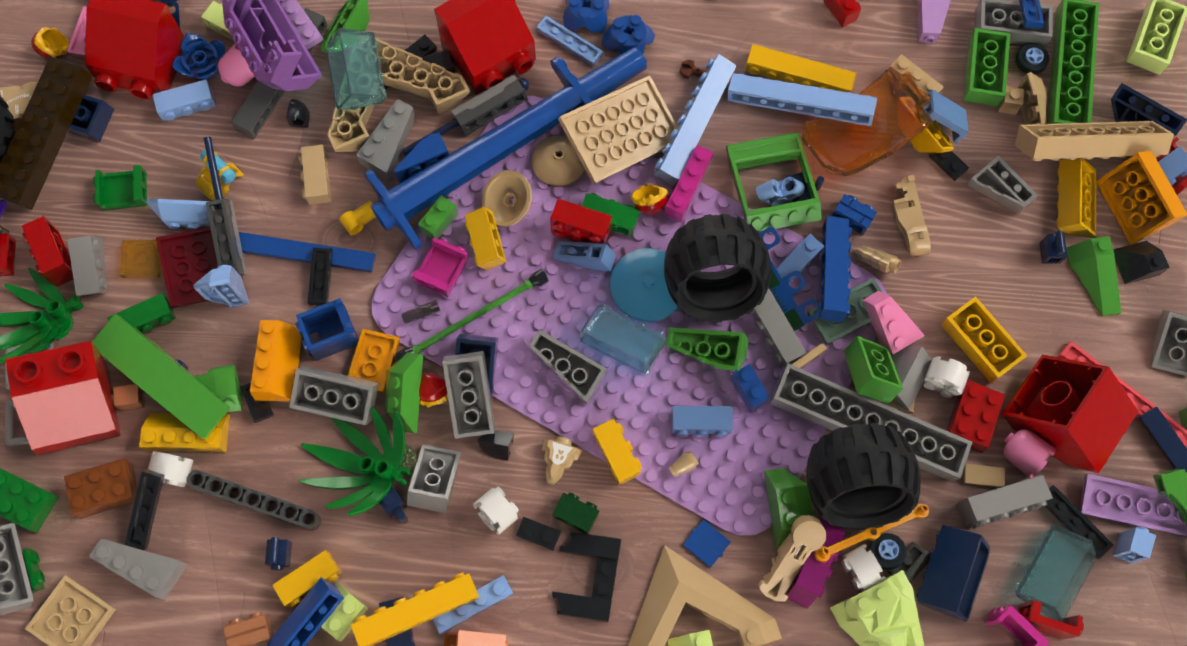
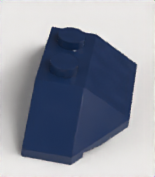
(1133, 106)

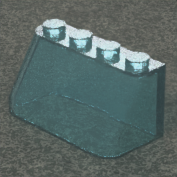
(355, 69)
(623, 338)
(1057, 571)

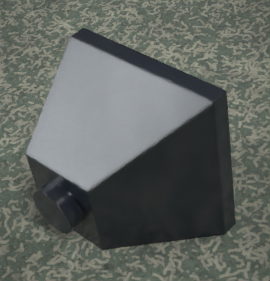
(1140, 261)

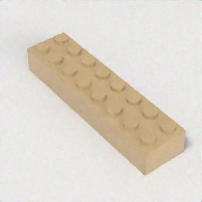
(1092, 140)

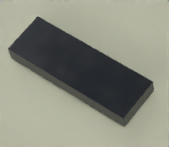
(320, 276)

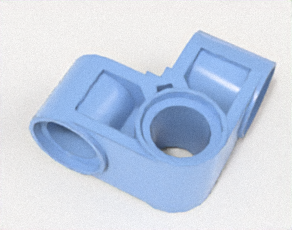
(779, 192)

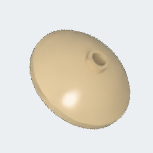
(553, 169)
(499, 195)

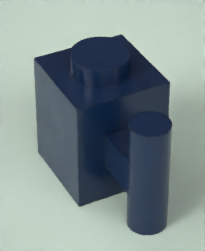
(1053, 248)
(393, 505)
(278, 553)

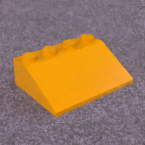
(1141, 197)

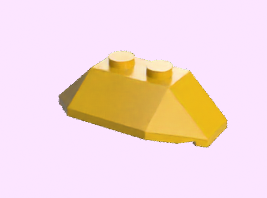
(932, 140)

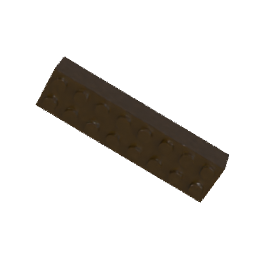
(42, 131)

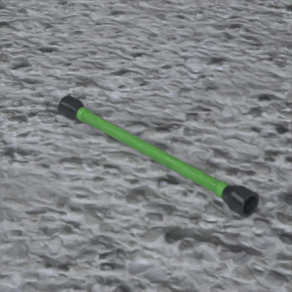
(536, 279)

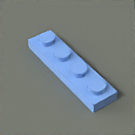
(488, 596)

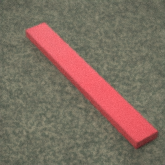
(1143, 405)

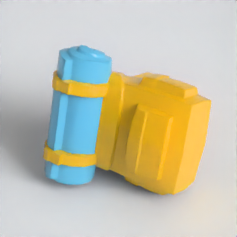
(225, 173)

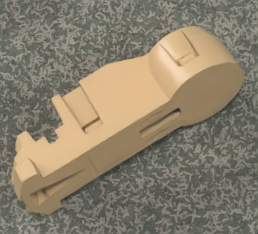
(910, 218)
(805, 536)

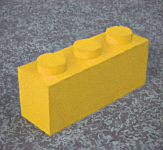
(485, 238)
(617, 451)
(299, 582)

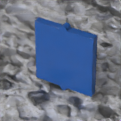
(706, 543)

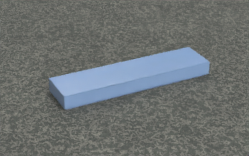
(569, 41)

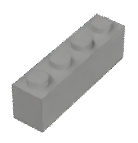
(777, 331)

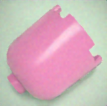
(234, 68)
(1027, 452)

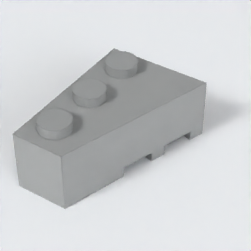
(1003, 185)
(88, 265)

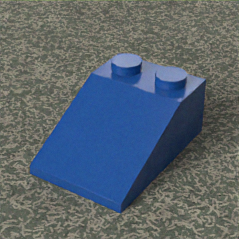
(422, 156)

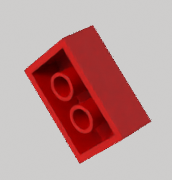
(580, 223)
(48, 251)
(976, 415)

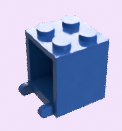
(333, 327)

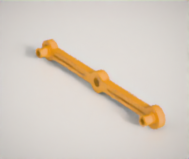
(824, 553)

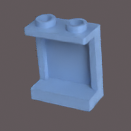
(948, 114)

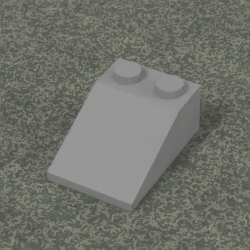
(1171, 343)
(433, 479)

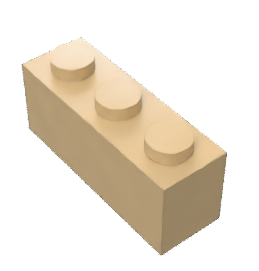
(922, 79)
(315, 174)

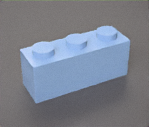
(184, 100)

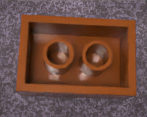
(101, 488)

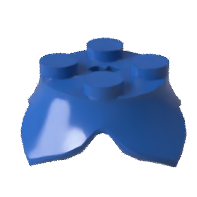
(593, 17)
(617, 34)
(194, 50)

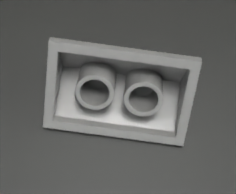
(912, 368)

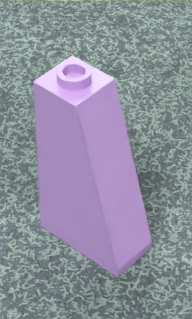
(931, 18)

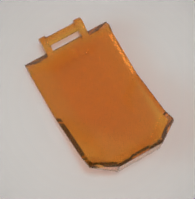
(852, 147)

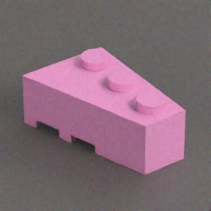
(890, 322)

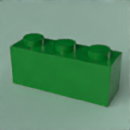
(623, 217)
(148, 314)

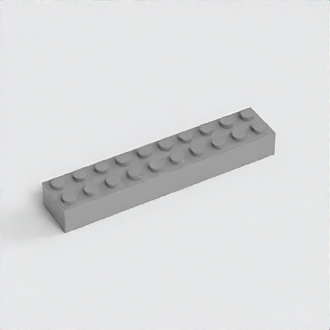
(840, 407)

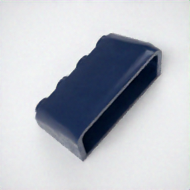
(954, 572)

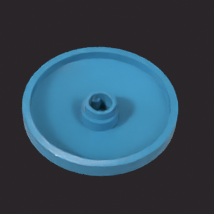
(640, 286)

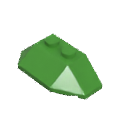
(352, 16)
(403, 390)
(787, 501)

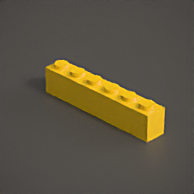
(798, 70)
(414, 611)

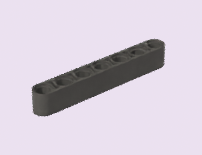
(245, 495)

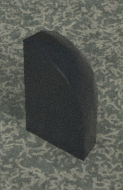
(298, 114)
(497, 444)

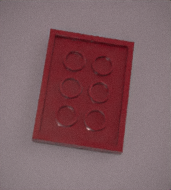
(185, 261)

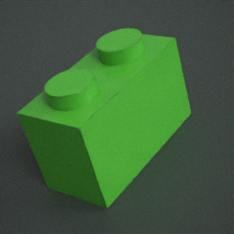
(438, 218)

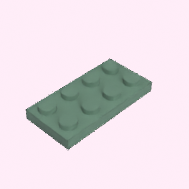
(858, 316)

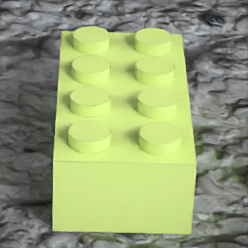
(1157, 35)

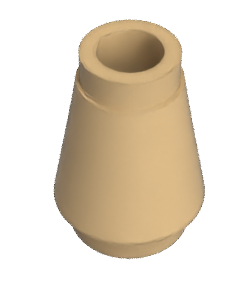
(683, 464)

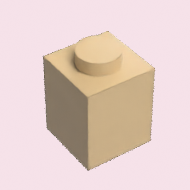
(1013, 101)

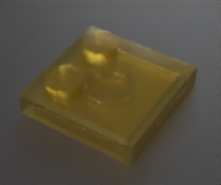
(140, 259)

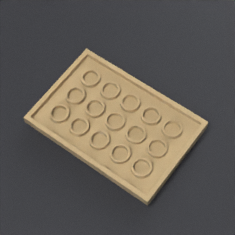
(619, 129)

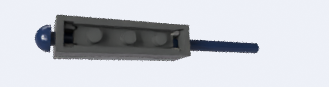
(484, 107)
(223, 220)

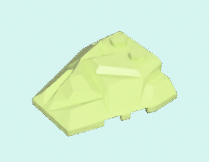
(882, 614)

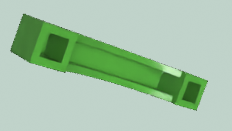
(1174, 486)

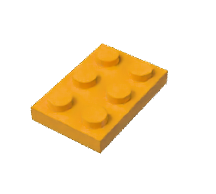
(374, 357)

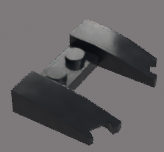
(598, 605)

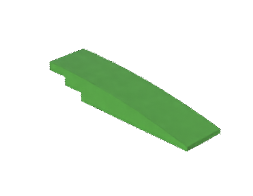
(160, 376)

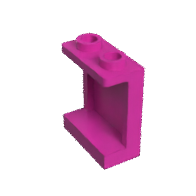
(441, 267)
(1017, 625)

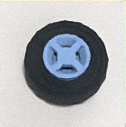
(1038, 55)
(891, 545)

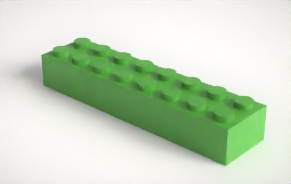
(1073, 62)

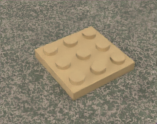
(70, 616)

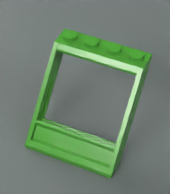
(771, 151)

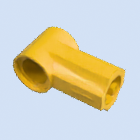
(355, 220)

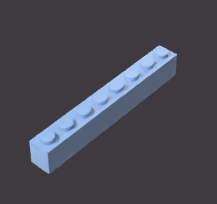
(802, 99)
(694, 120)

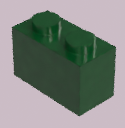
(576, 513)

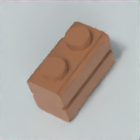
(249, 631)

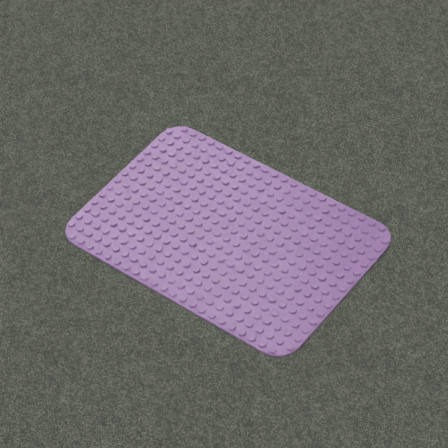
(730, 476)

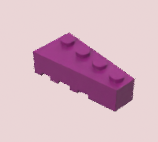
(813, 573)

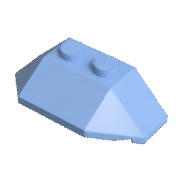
(180, 213)
(223, 287)

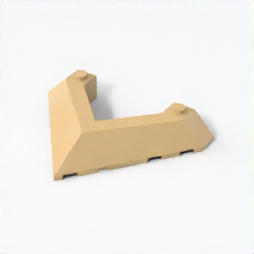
(404, 73)
(682, 583)

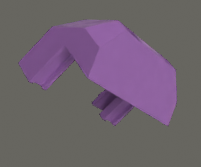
(270, 44)

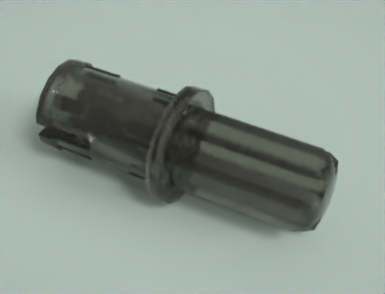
(420, 312)

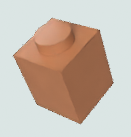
(128, 397)

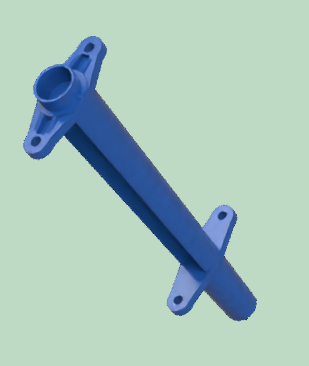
(464, 164)

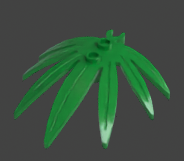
(44, 325)
(377, 469)

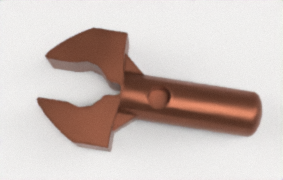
(692, 69)

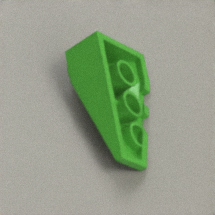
(1096, 269)
(716, 348)
(225, 384)

